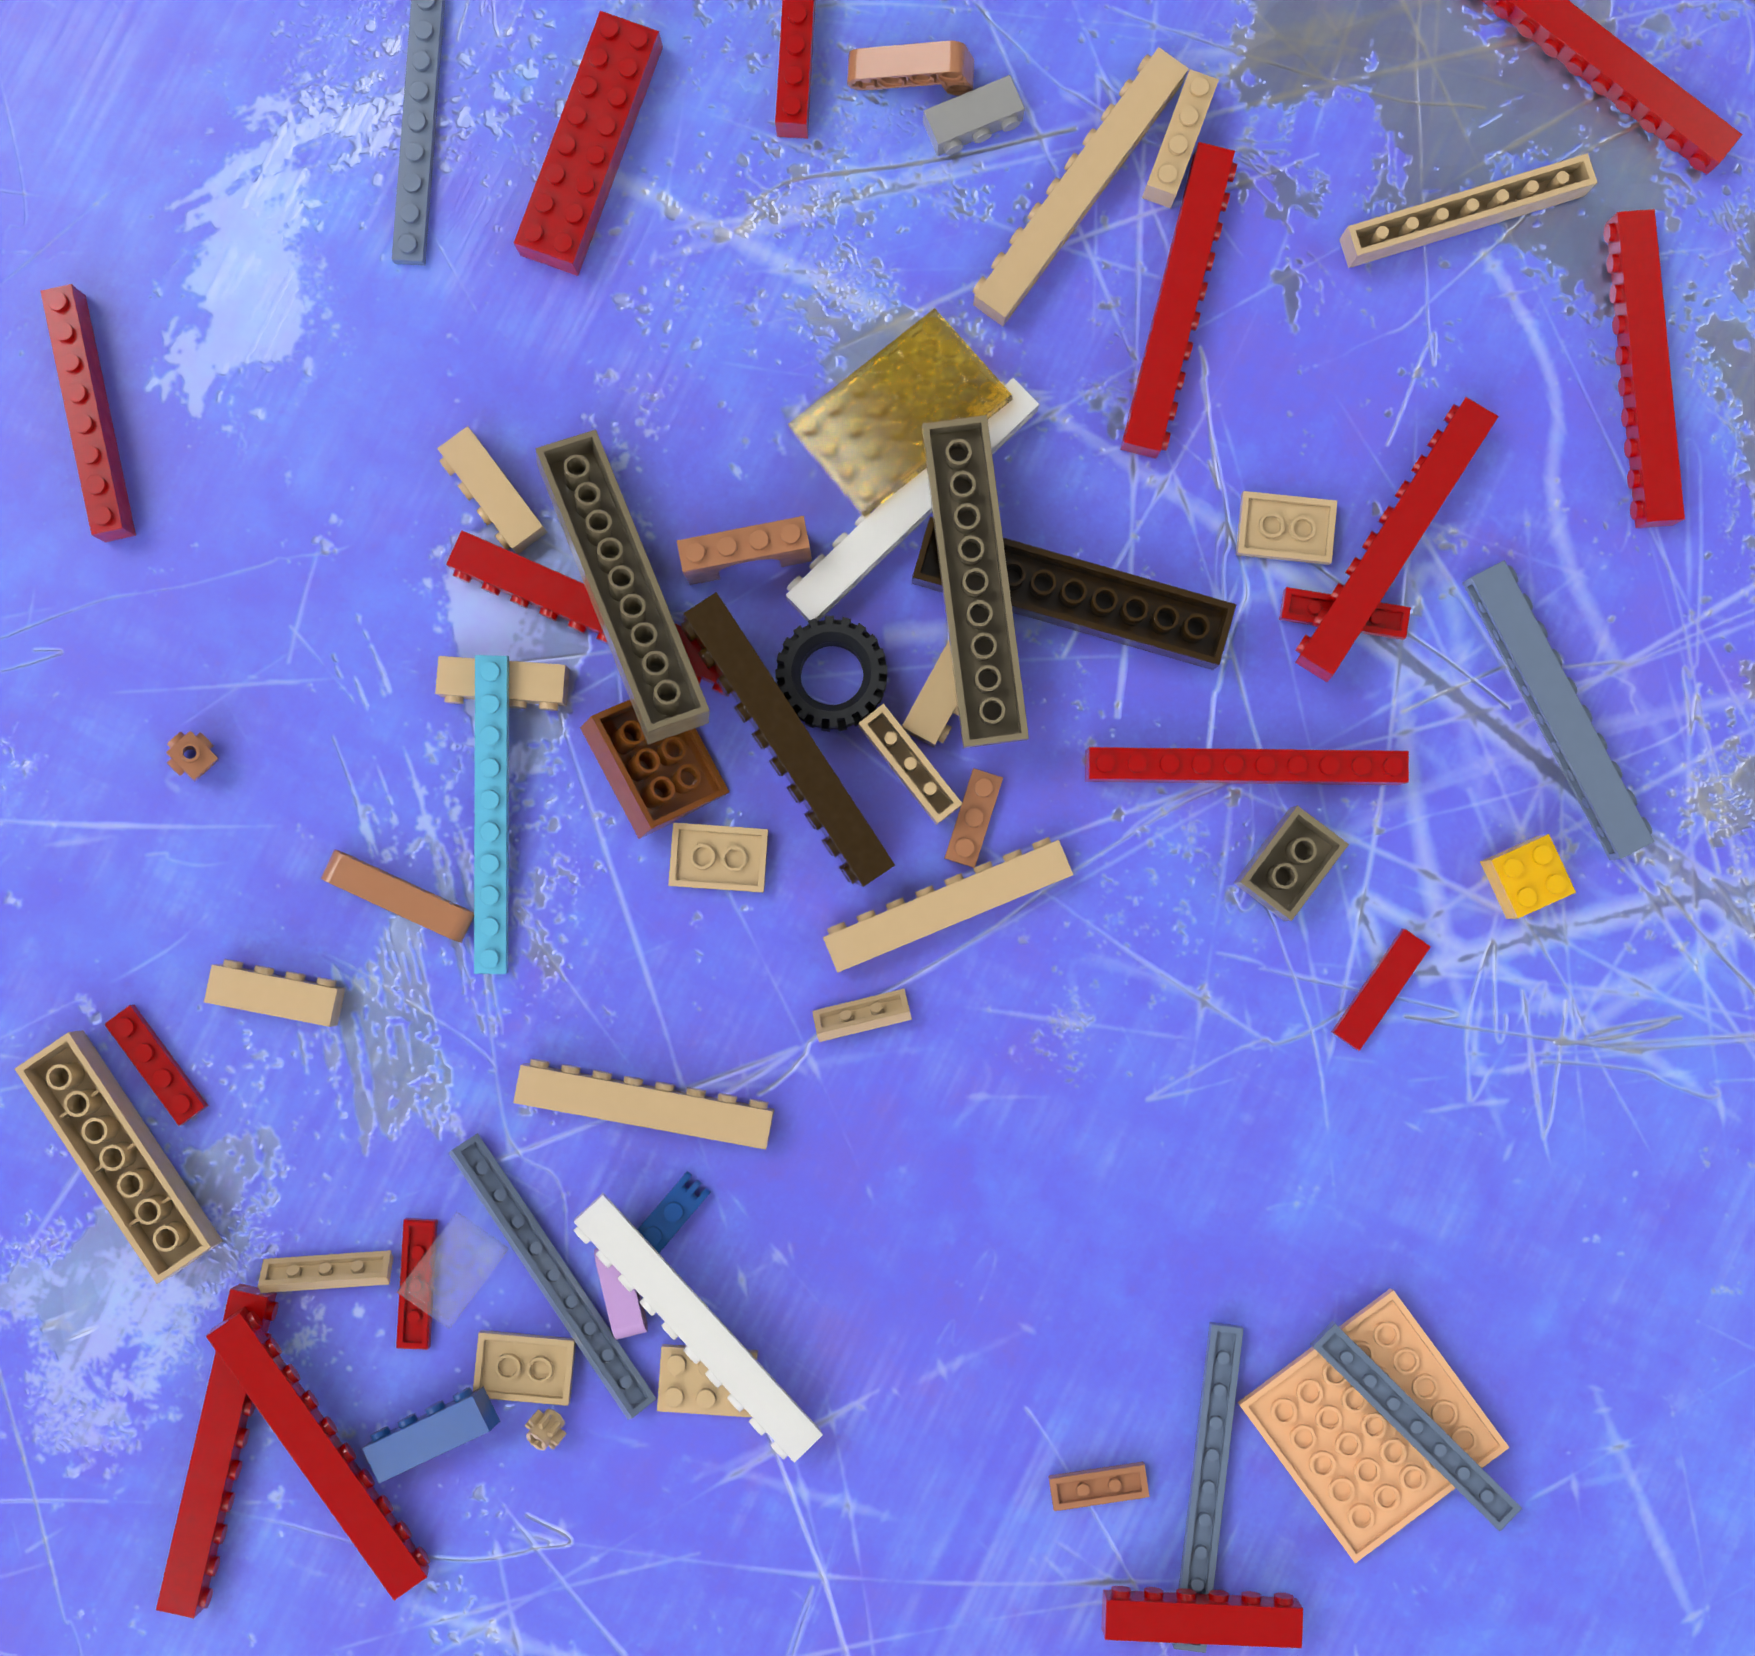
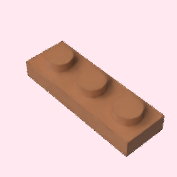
(973, 818)
(1098, 1486)

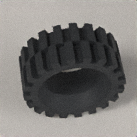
(839, 634)

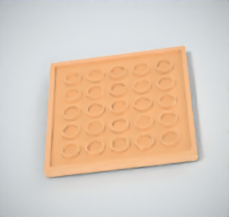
(1345, 1452)

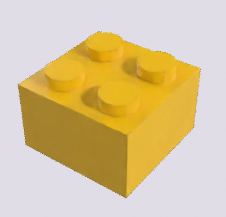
(1527, 876)

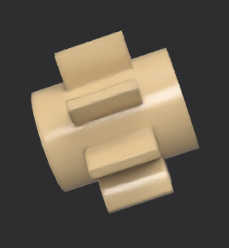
(545, 1429)

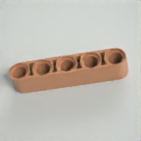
(398, 896)

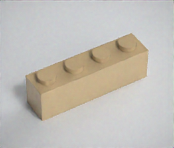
(1180, 138)
(492, 491)
(528, 682)
(934, 703)
(909, 764)
(274, 994)

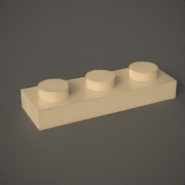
(861, 1015)

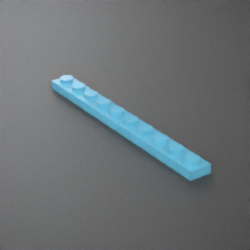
(491, 815)

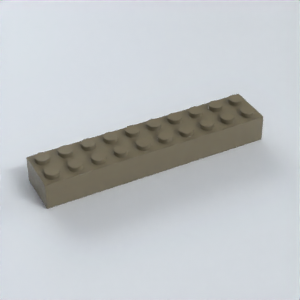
(975, 581)
(622, 587)

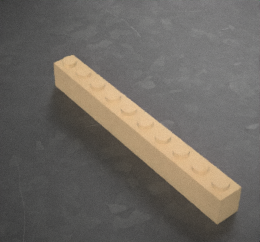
(1080, 186)

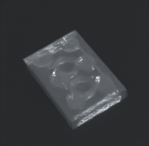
(452, 1270)

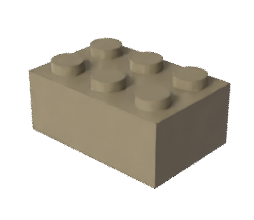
(1291, 863)

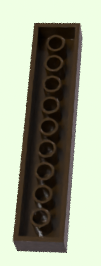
(1103, 602)
(787, 740)

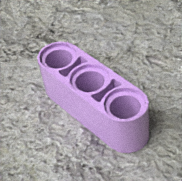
(623, 1307)

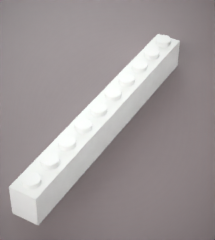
(889, 524)
(697, 1327)

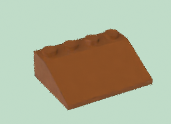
(652, 780)

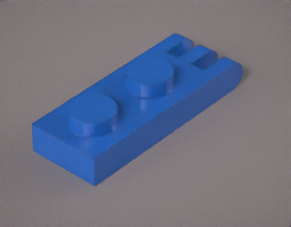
(672, 1213)

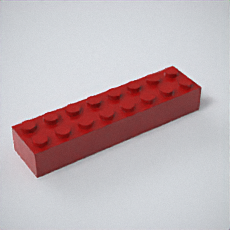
(589, 143)

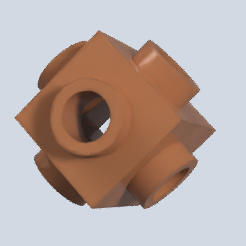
(192, 767)

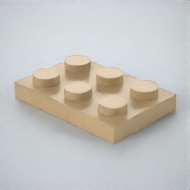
(1286, 527)
(718, 857)
(525, 1367)
(688, 1389)

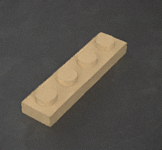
(325, 1271)

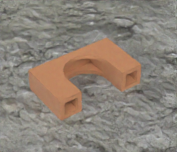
(779, 540)

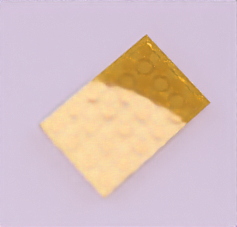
(872, 421)

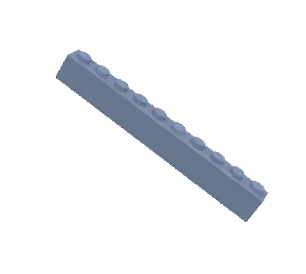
(1558, 711)

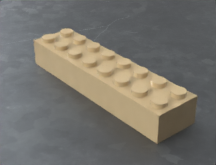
(118, 1155)

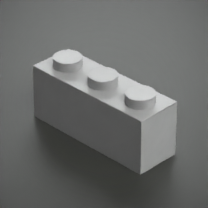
(974, 116)

